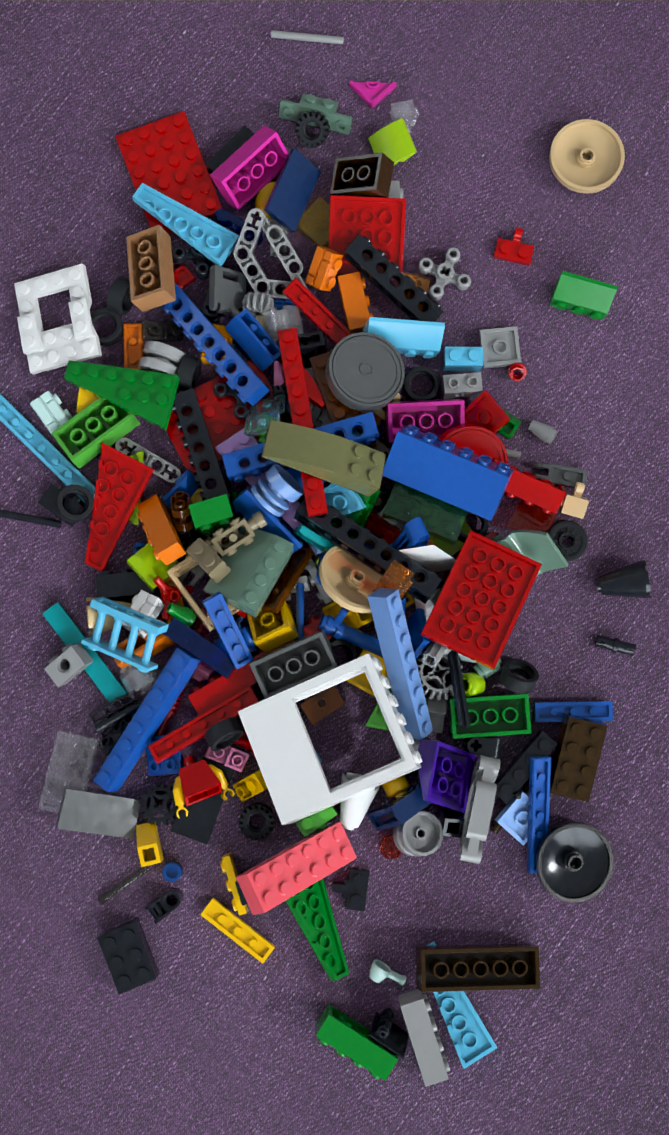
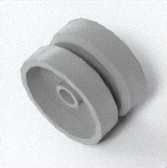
(160, 358)
(419, 835)

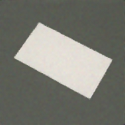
(431, 557)

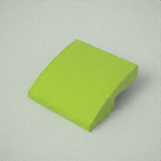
(393, 141)

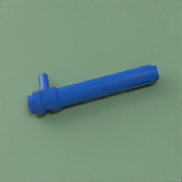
(340, 630)

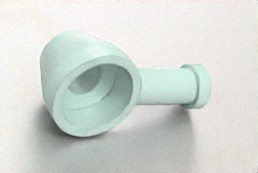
(380, 971)

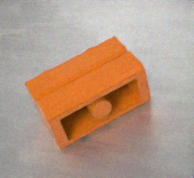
(324, 268)

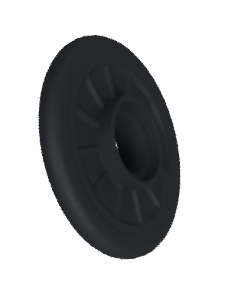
(575, 532)

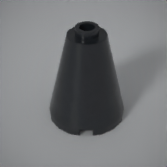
(626, 581)

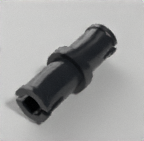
(615, 645)

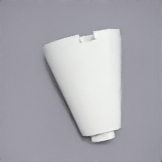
(354, 809)

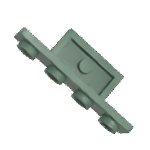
(337, 122)

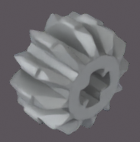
(257, 303)

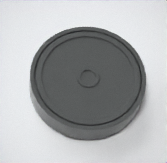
(364, 371)

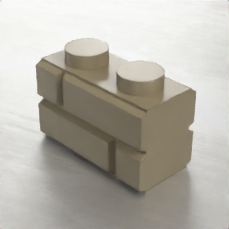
(208, 560)

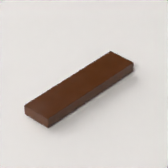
(287, 579)

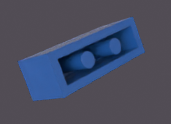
(254, 339)

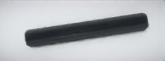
(458, 689)

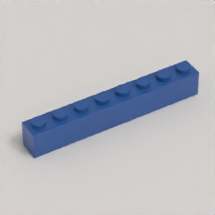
(146, 720)

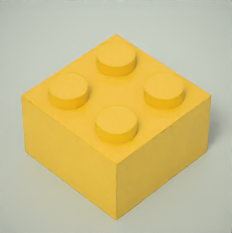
(273, 629)

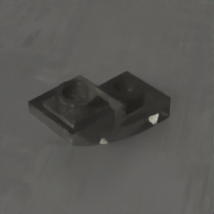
(161, 331)

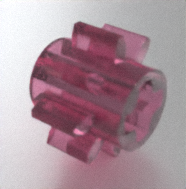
(202, 672)

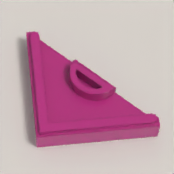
(372, 91)

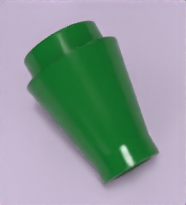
(183, 614)

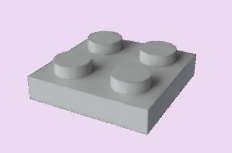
(500, 347)

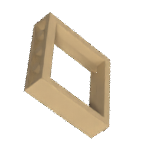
(183, 567)

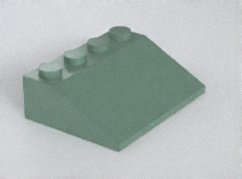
(253, 571)

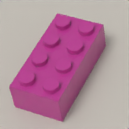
(250, 167)
(427, 415)

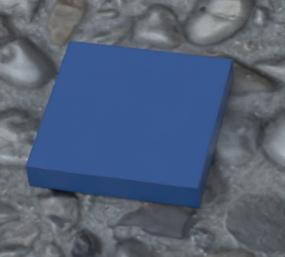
(415, 626)

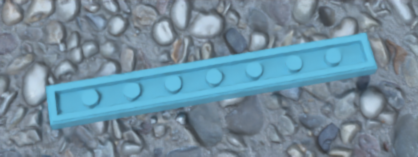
(42, 447)

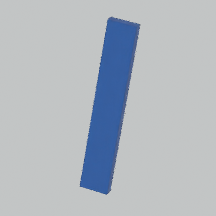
(538, 806)

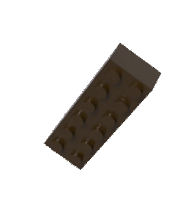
(477, 967)

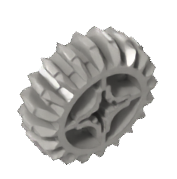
(440, 682)

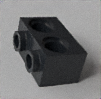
(311, 345)

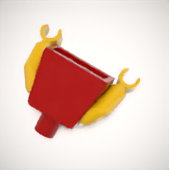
(198, 782)

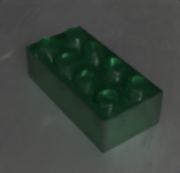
(439, 517)

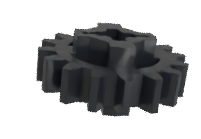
(154, 809)

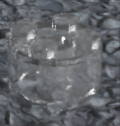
(281, 320)
(137, 681)

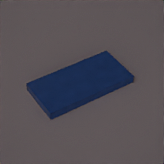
(292, 190)

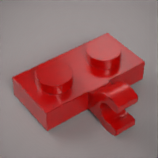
(514, 250)

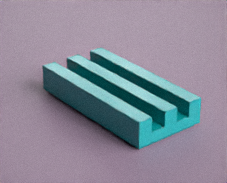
(313, 538)

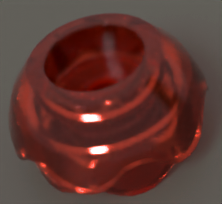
(386, 851)

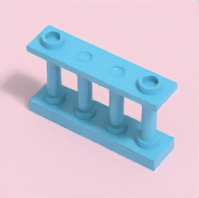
(137, 621)

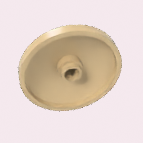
(586, 156)
(347, 580)

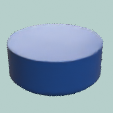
(172, 871)

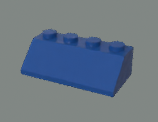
(248, 505)

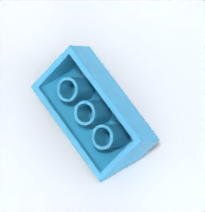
(409, 336)

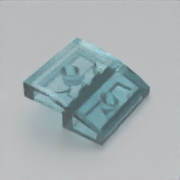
(261, 414)

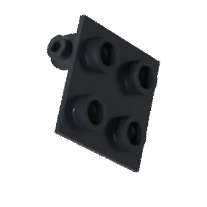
(388, 1033)

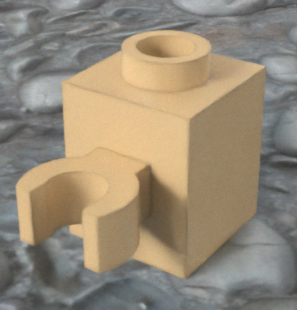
(574, 503)

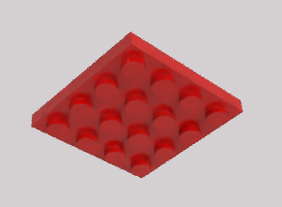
(374, 217)

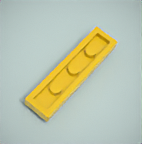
(237, 930)

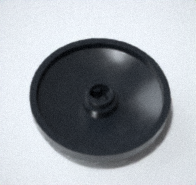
(574, 862)

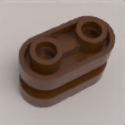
(181, 511)

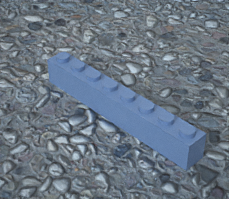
(400, 660)

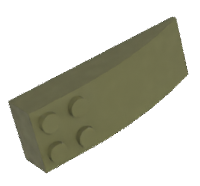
(325, 456)

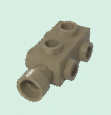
(234, 536)

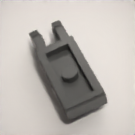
(561, 474)

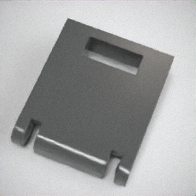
(224, 294)

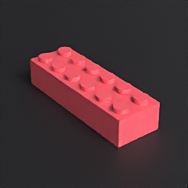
(296, 868)

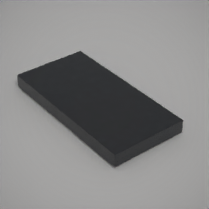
(203, 814)

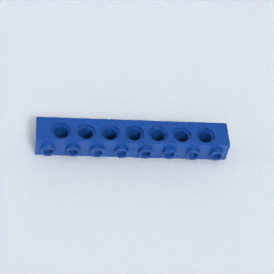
(255, 388)
(253, 454)

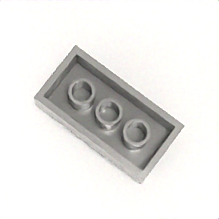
(424, 1041)

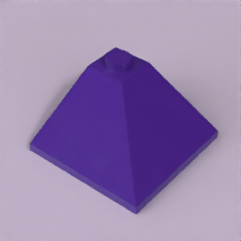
(445, 774)

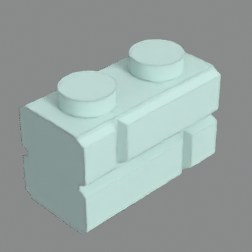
(50, 411)

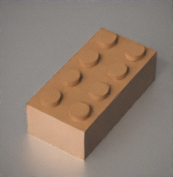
(150, 268)

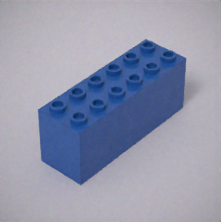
(447, 471)

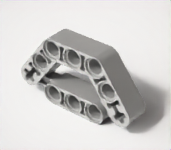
(250, 260)
(478, 809)

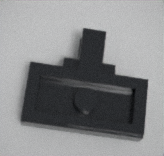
(354, 889)

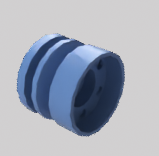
(277, 490)

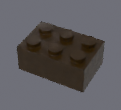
(362, 176)

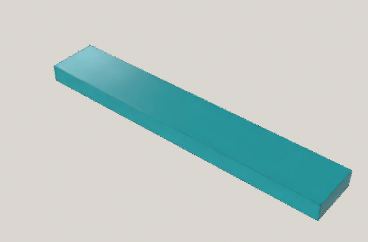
(97, 670)

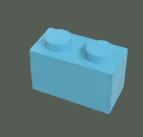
(463, 359)

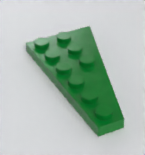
(134, 390)
(316, 919)

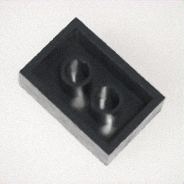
(128, 955)

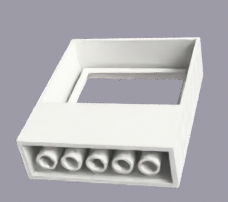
(288, 755)

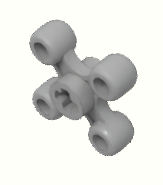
(447, 268)

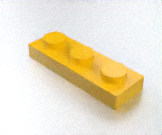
(228, 866)

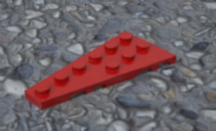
(115, 498)

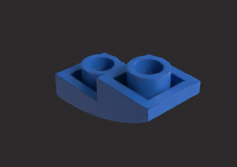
(185, 483)

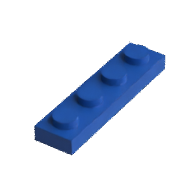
(227, 630)
(555, 710)

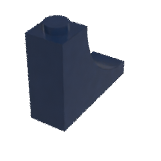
(398, 810)

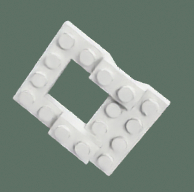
(69, 342)

